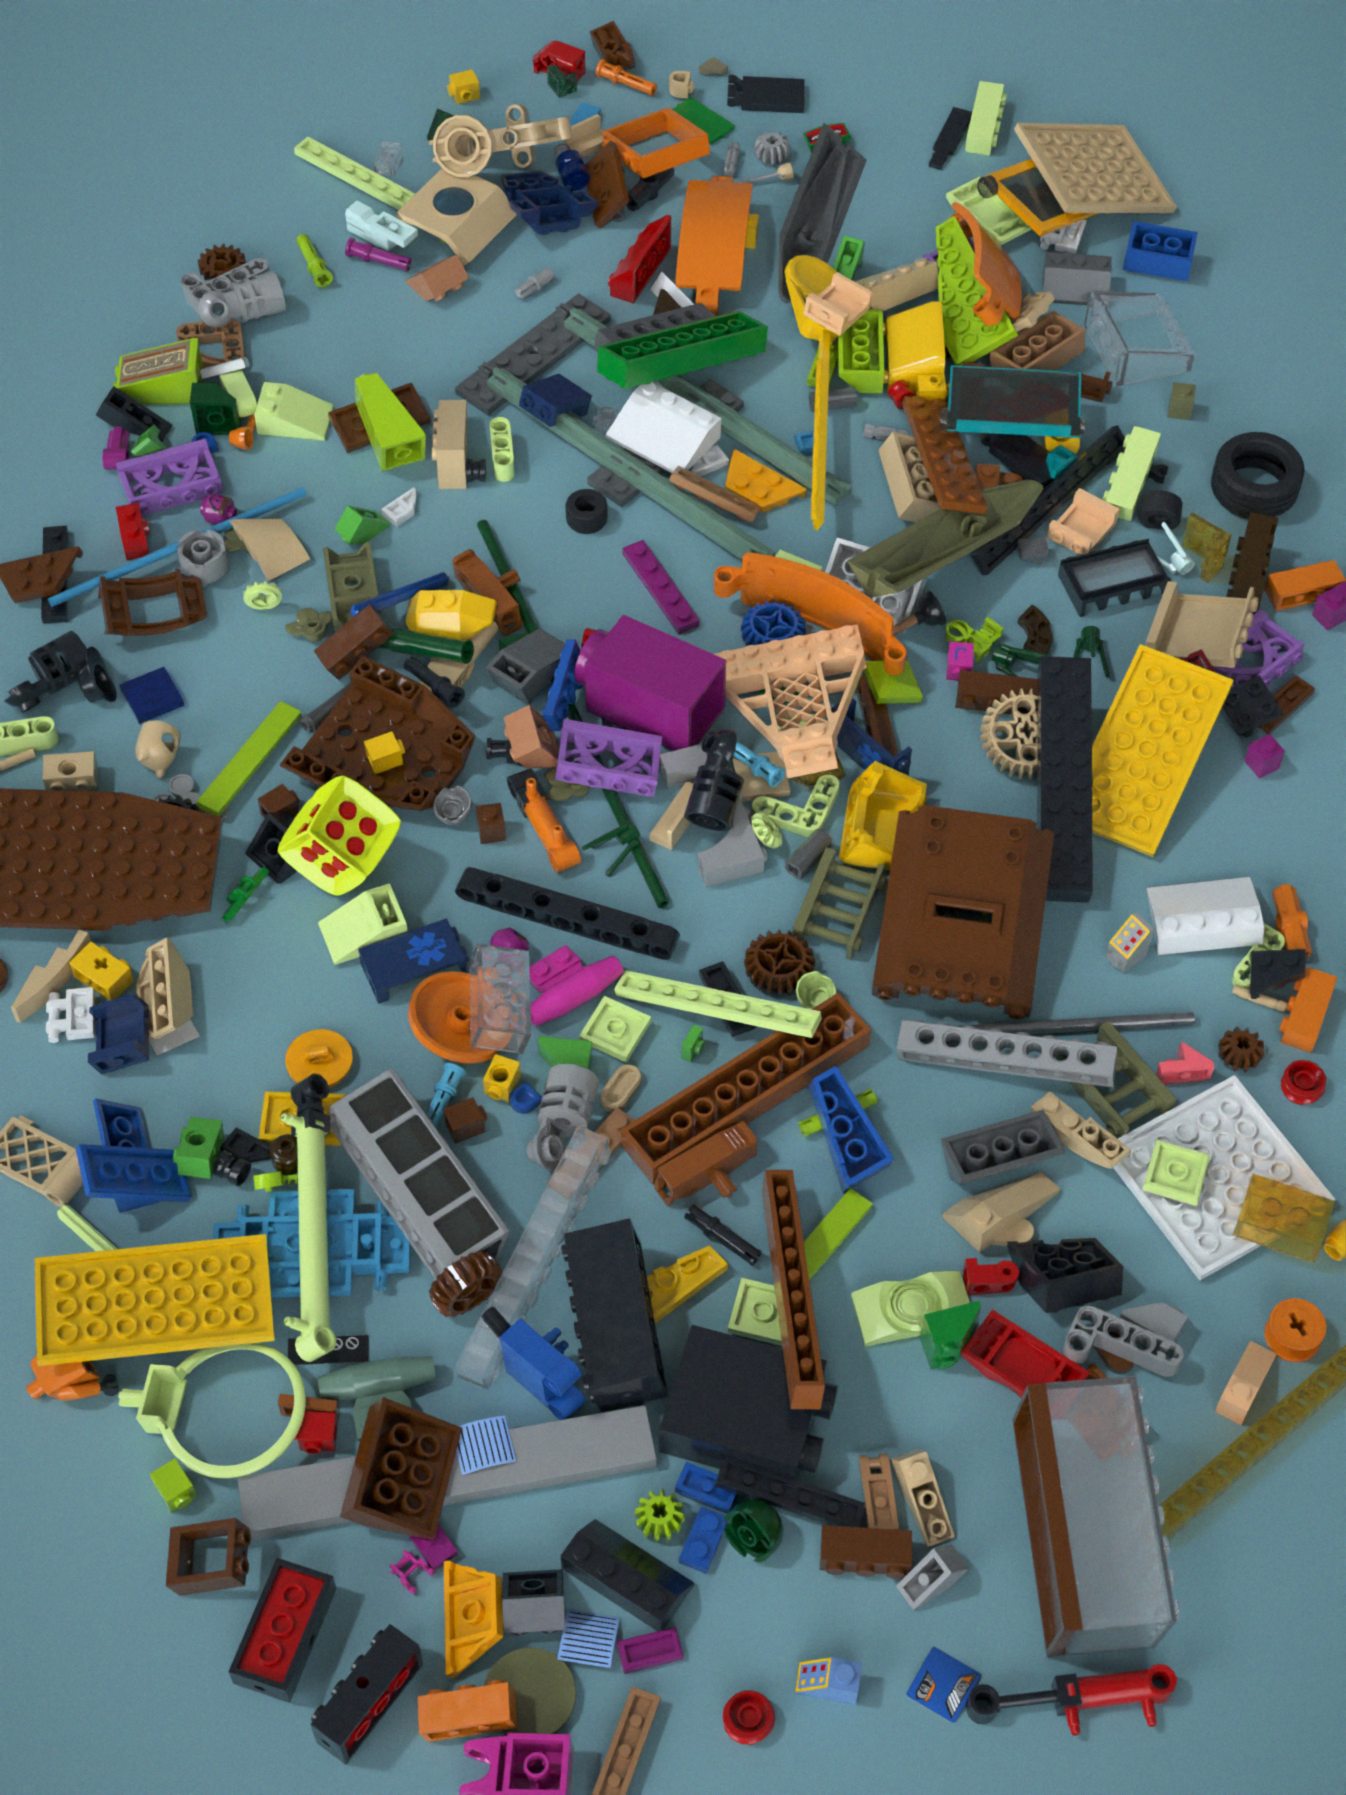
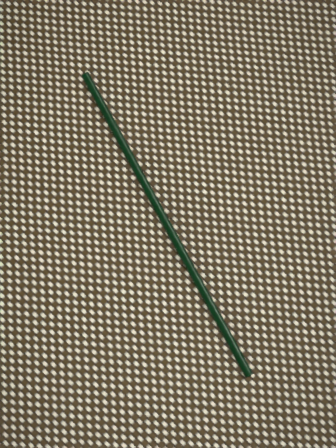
(612, 796)

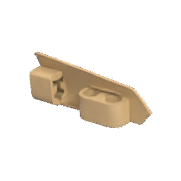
(458, 672)

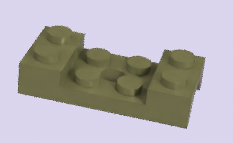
(344, 569)

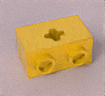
(102, 971)

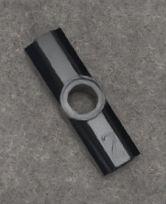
(648, 188)

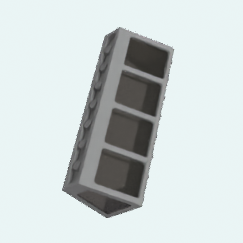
(416, 1173)

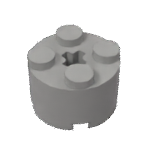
(203, 556)

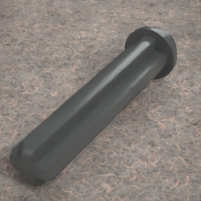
(310, 721)

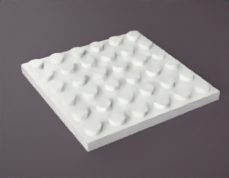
(1240, 1142)

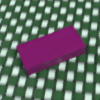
(649, 1650)

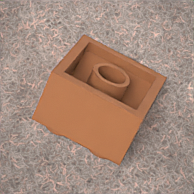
(439, 278)
(531, 739)

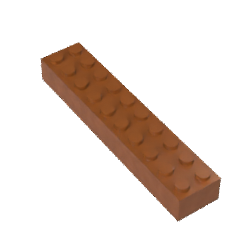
(745, 1087)

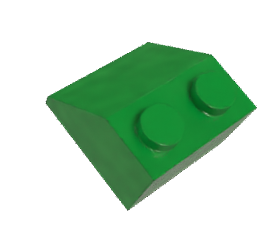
(947, 1333)

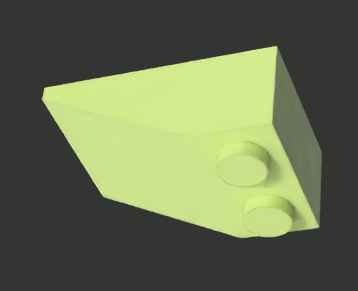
(291, 413)

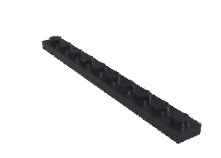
(1052, 498)

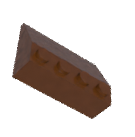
(401, 1470)

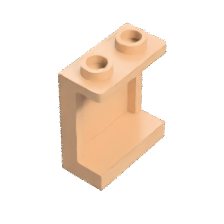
(838, 304)
(1084, 523)

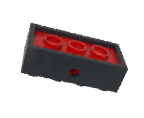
(282, 1630)
(366, 1693)

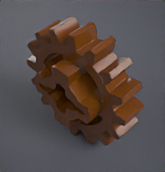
(219, 261)

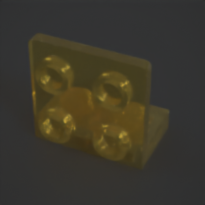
(1208, 543)

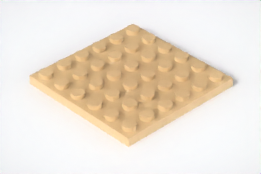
(1094, 168)

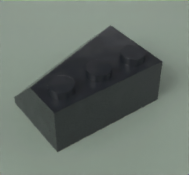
(1067, 1272)

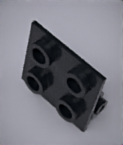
(1250, 706)

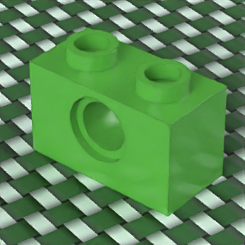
(199, 1147)

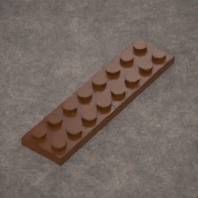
(943, 457)

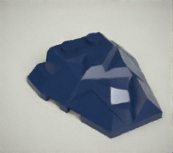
(545, 203)

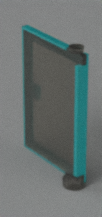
(1013, 402)

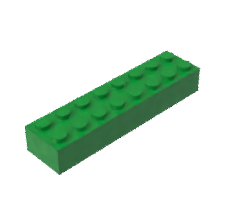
(681, 349)

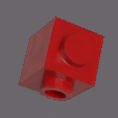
(318, 1432)

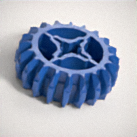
(771, 623)

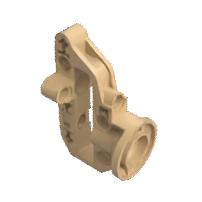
(466, 145)

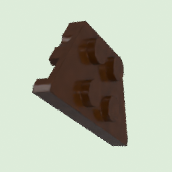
(39, 574)

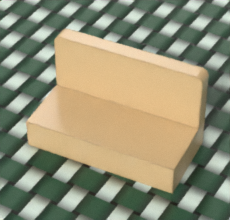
(586, 136)

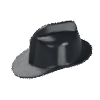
(94, 678)

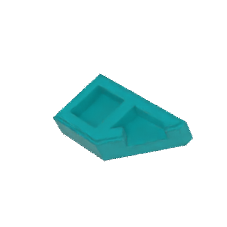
(1059, 460)

